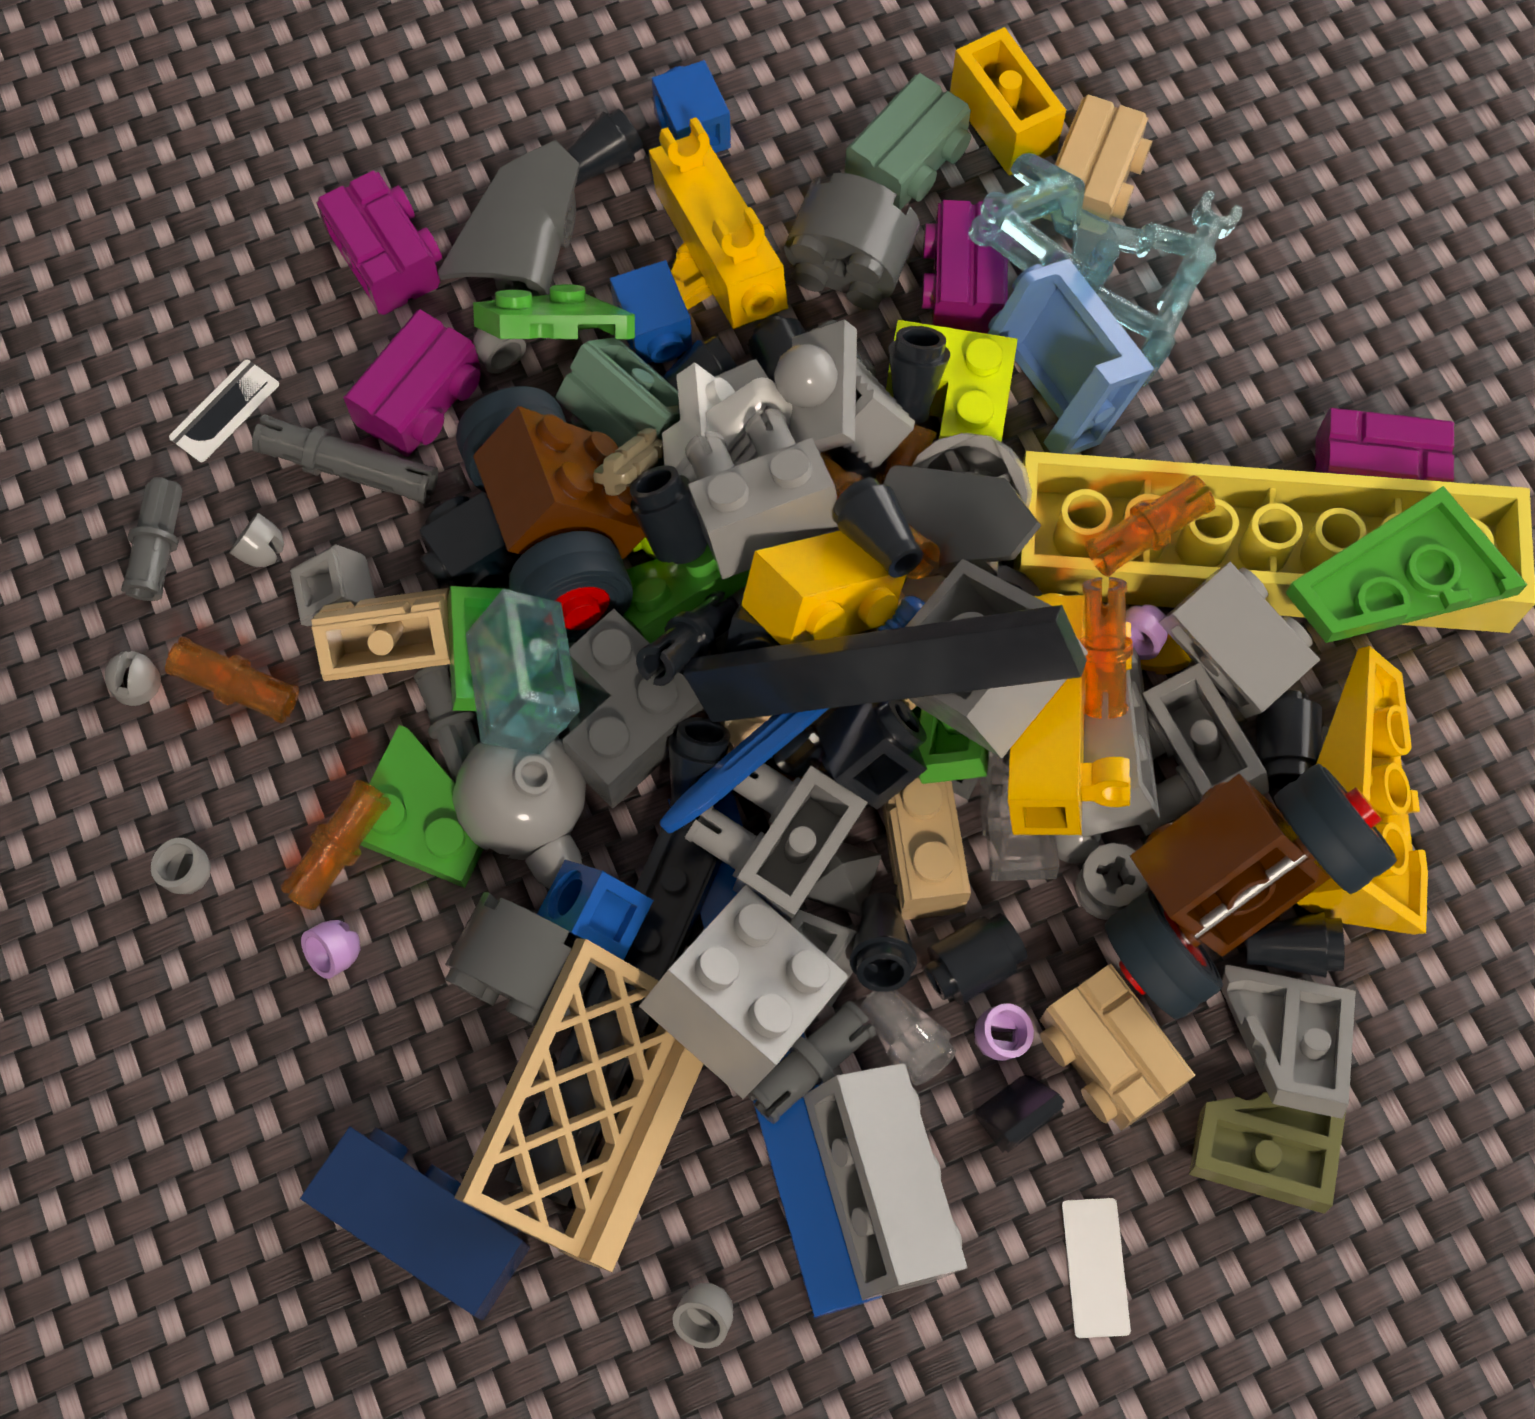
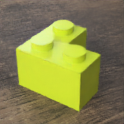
(974, 384)

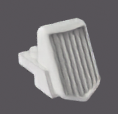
(715, 407)

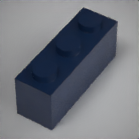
(416, 1220)

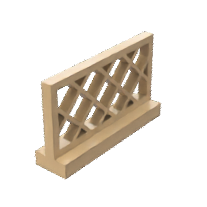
(633, 1141)

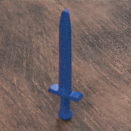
(758, 747)

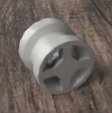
(1104, 894)

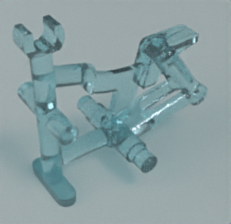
(1098, 245)

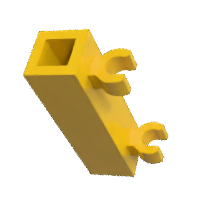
(718, 227)
(1048, 758)

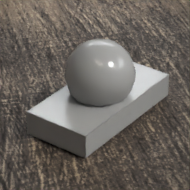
(821, 385)

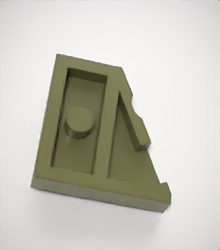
(1269, 1150)

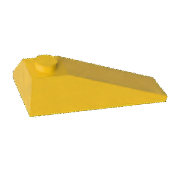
(1366, 753)

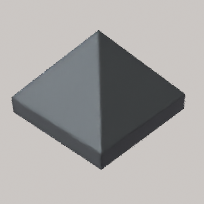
(847, 879)

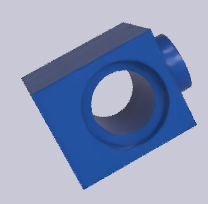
(688, 94)
(659, 312)
(595, 907)

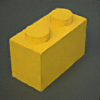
(1007, 99)
(819, 589)

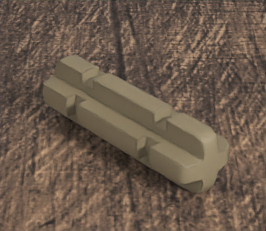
(629, 462)

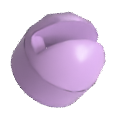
(1146, 632)
(330, 947)
(1004, 1019)

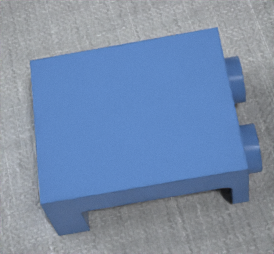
(1071, 353)

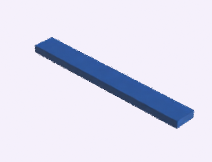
(798, 1163)

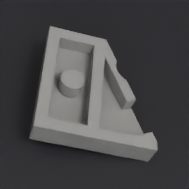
(1295, 1036)

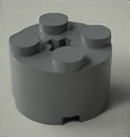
(851, 239)
(512, 956)

